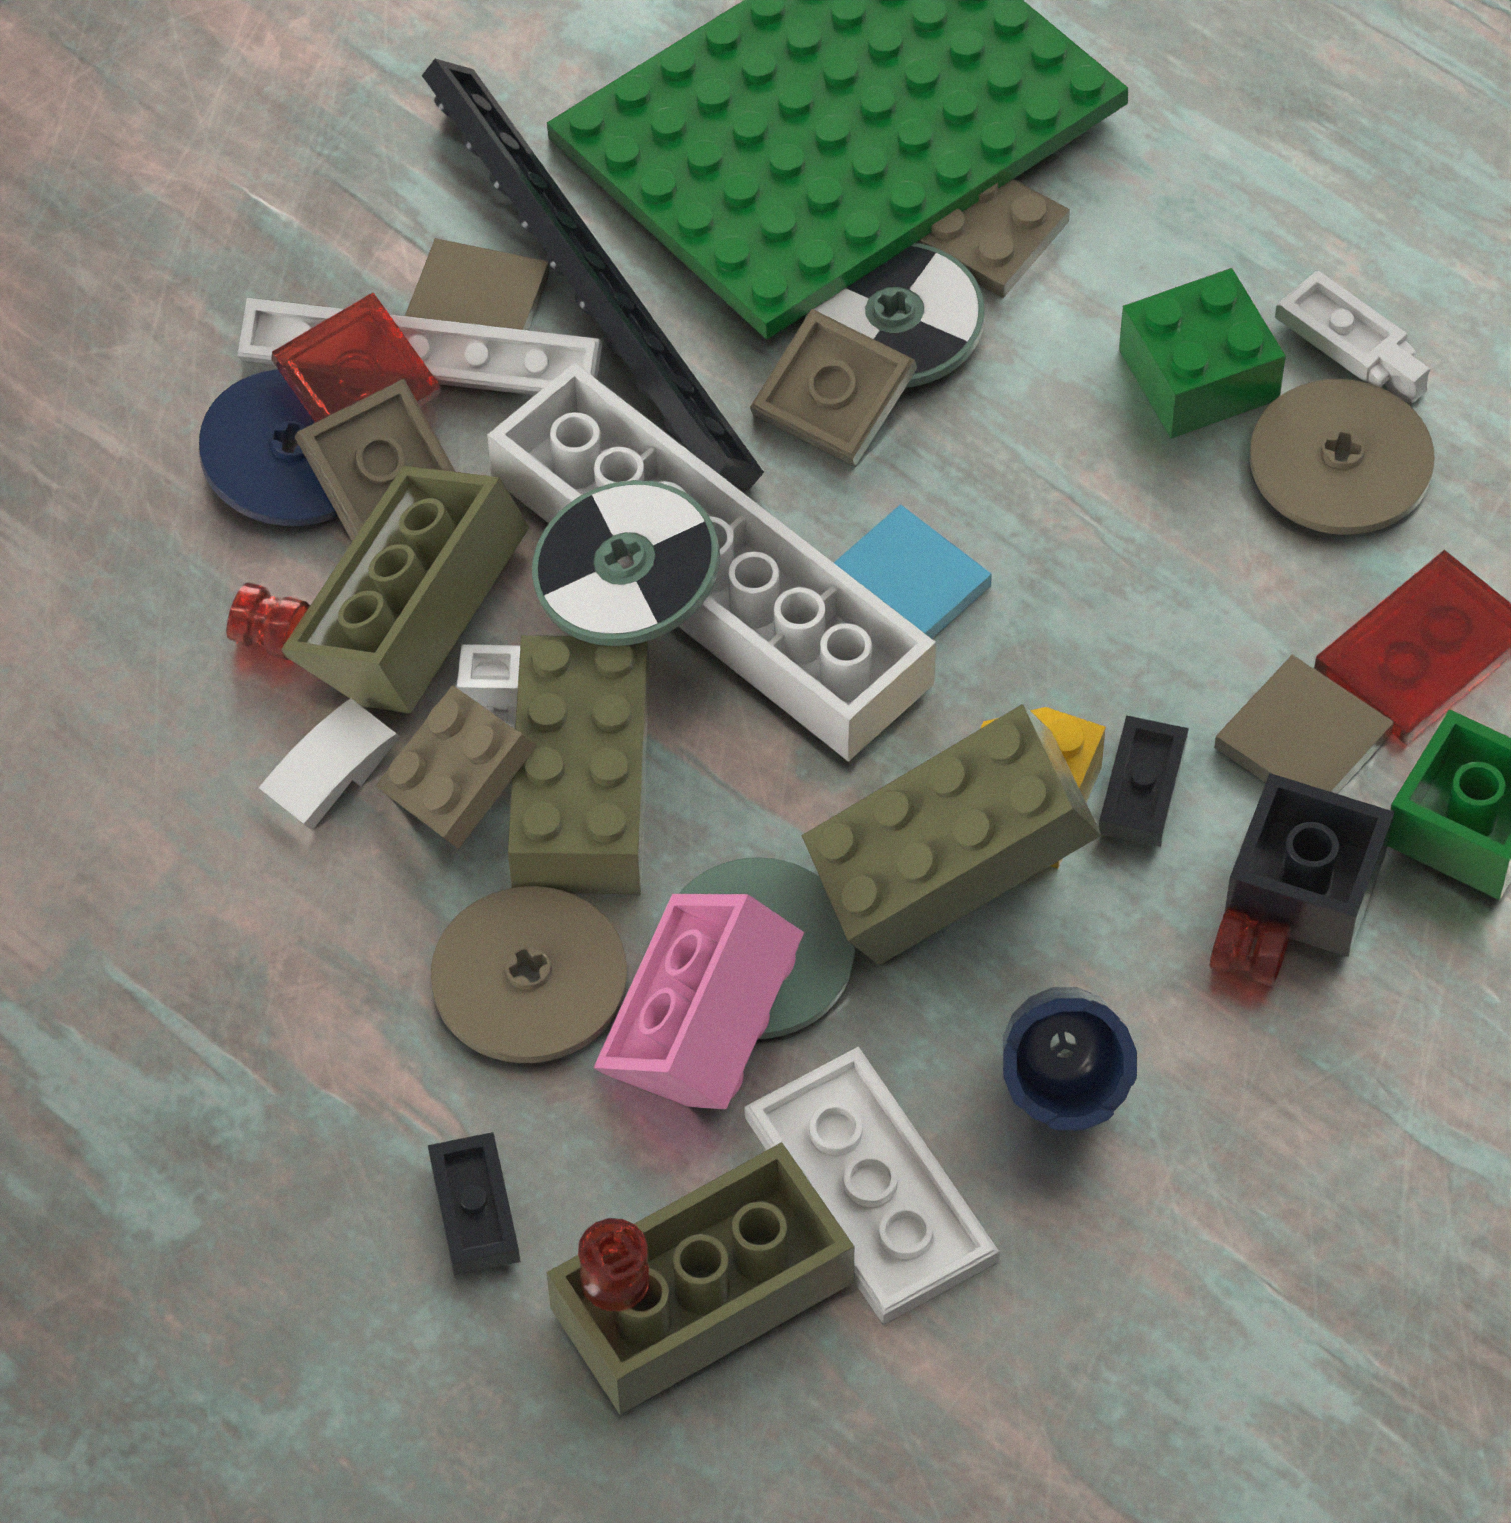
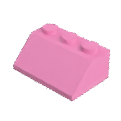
(700, 998)

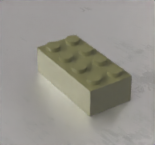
(584, 784)
(950, 835)
(720, 1275)

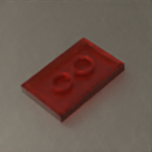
(1422, 646)

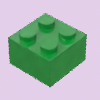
(1201, 352)
(1459, 805)

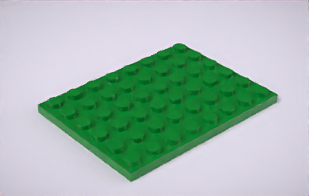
(829, 135)

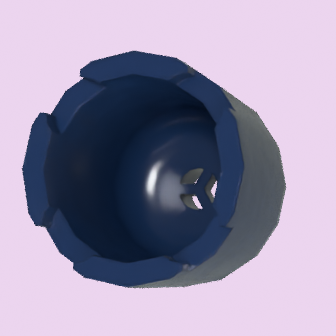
(1072, 1087)

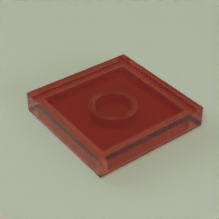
(352, 359)

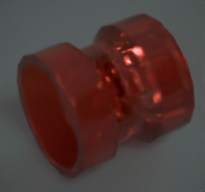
(263, 618)
(1236, 940)
(617, 1280)

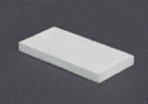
(878, 1183)

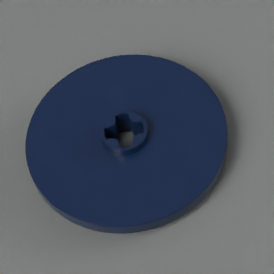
(245, 458)

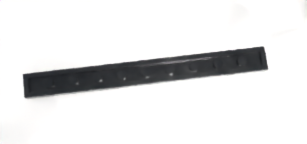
(592, 274)

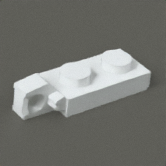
(1354, 336)

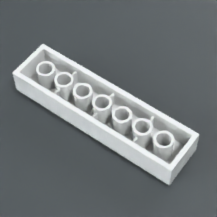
(777, 605)

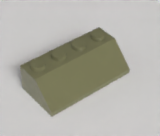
(408, 586)

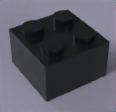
(1310, 862)

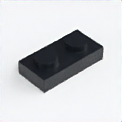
(1143, 781)
(474, 1203)

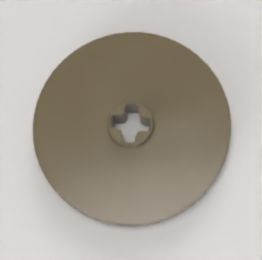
(1385, 466)
(504, 1013)

